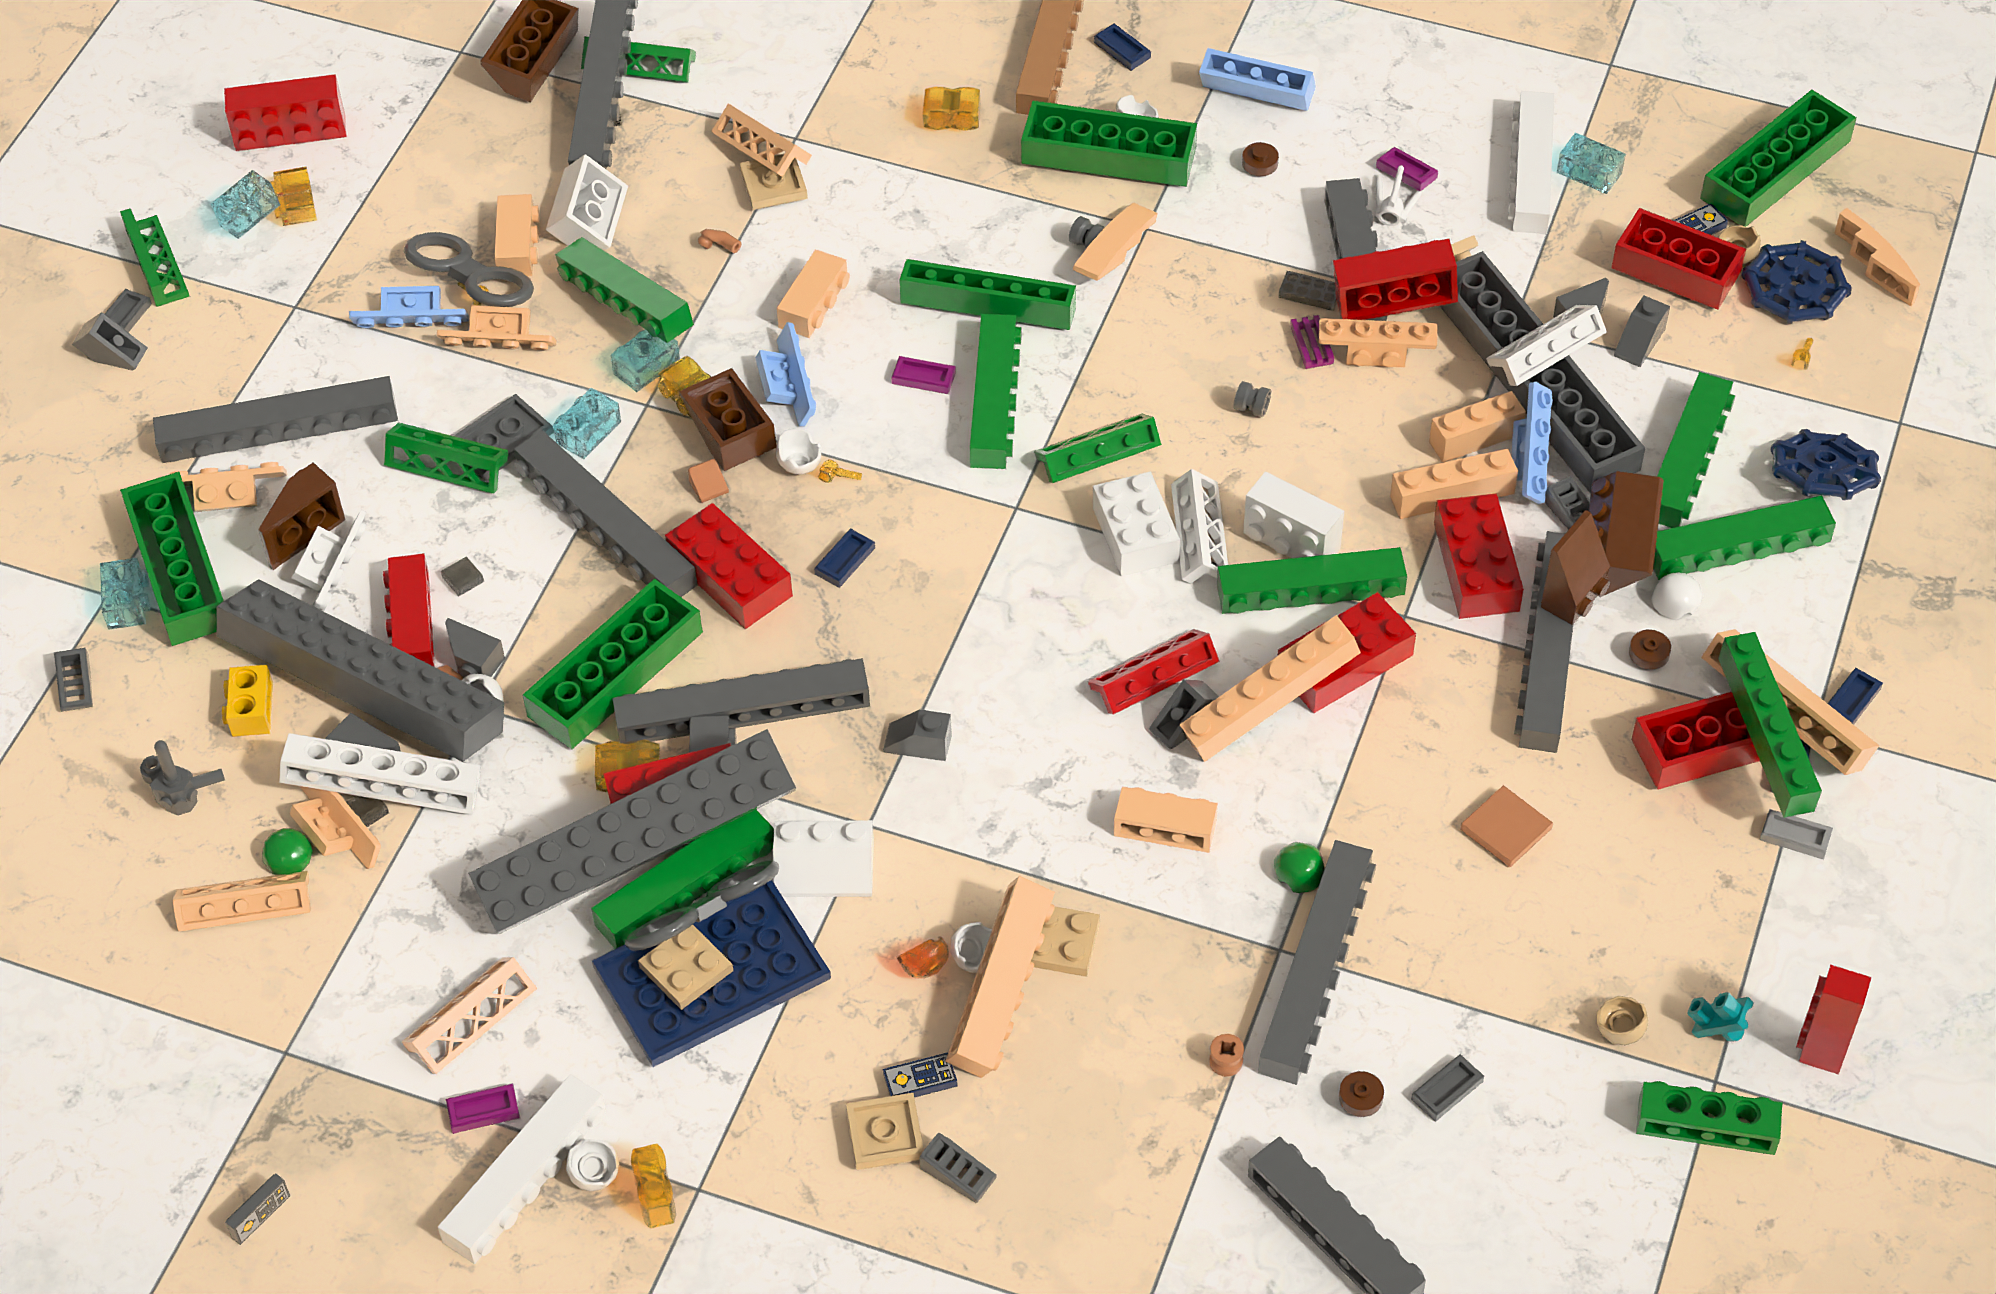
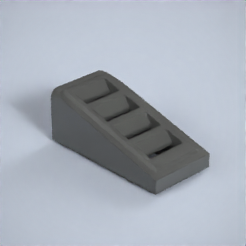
(1564, 493)
(71, 658)
(950, 1151)

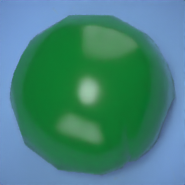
(286, 852)
(1299, 867)

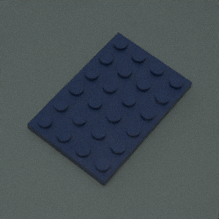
(769, 963)

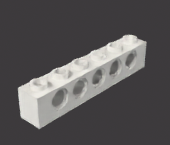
(379, 773)

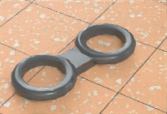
(468, 270)
(678, 920)

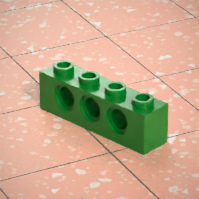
(1692, 1126)

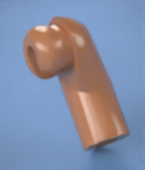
(723, 238)

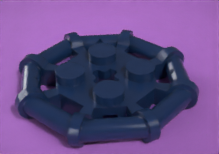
(1783, 297)
(1827, 464)

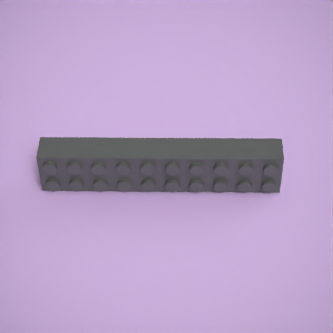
(1582, 422)
(360, 669)
(632, 831)

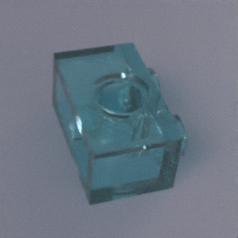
(642, 359)

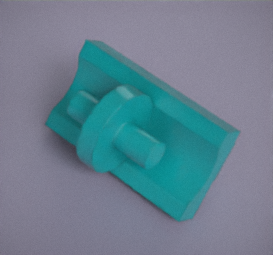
(1722, 1017)

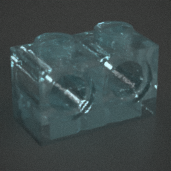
(1591, 163)
(245, 204)
(587, 423)
(123, 593)

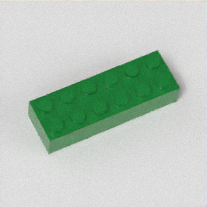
(1109, 143)
(1778, 158)
(174, 557)
(612, 663)

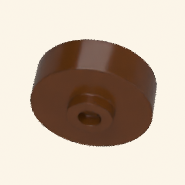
(1260, 159)
(1650, 649)
(1361, 1094)

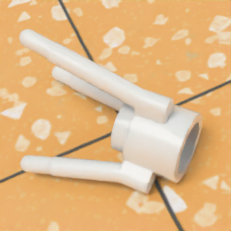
(1391, 210)

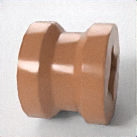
(1226, 1063)

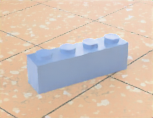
(1257, 79)

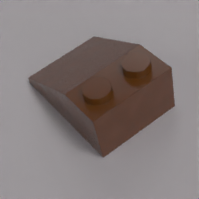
(729, 419)
(303, 504)
(1576, 571)

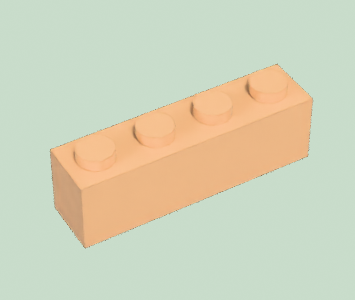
(1418, 489)

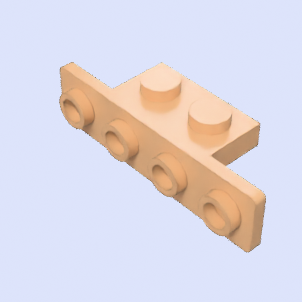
(498, 325)
(1377, 341)
(229, 488)
(334, 826)

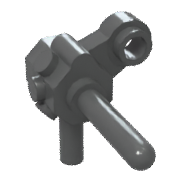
(172, 784)

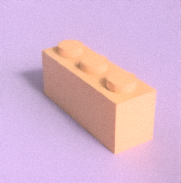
(516, 233)
(813, 293)
(1475, 426)
(1165, 819)

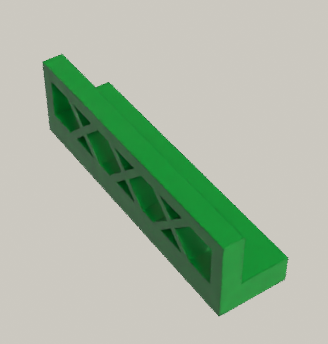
(657, 51)
(150, 262)
(446, 447)
(1099, 447)

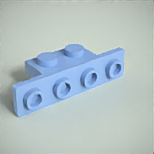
(409, 305)
(785, 375)
(1531, 443)

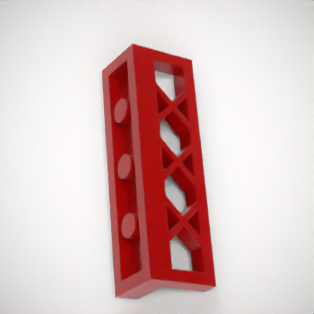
(1155, 670)

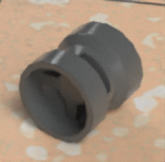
(1084, 232)
(1255, 399)

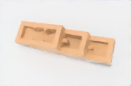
(1114, 241)
(1882, 260)

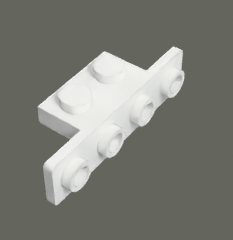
(323, 557)

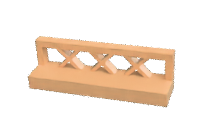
(765, 134)
(242, 901)
(460, 1005)

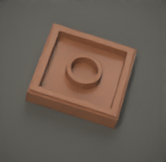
(1506, 826)

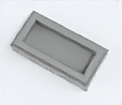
(1796, 834)

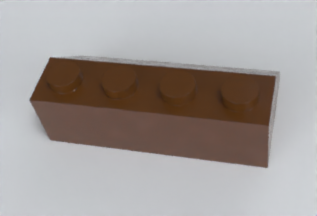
(530, 46)
(1627, 522)

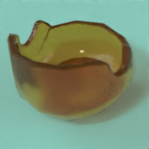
(925, 958)

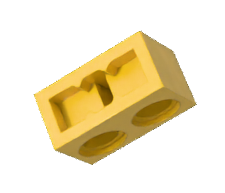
(248, 700)

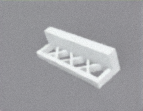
(1549, 343)
(1193, 524)

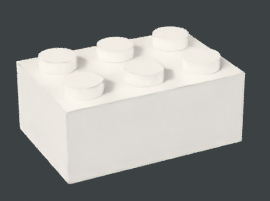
(1291, 519)
(1136, 524)

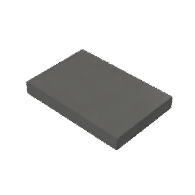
(506, 428)

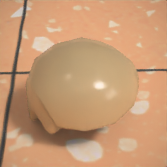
(1743, 237)
(1622, 1020)

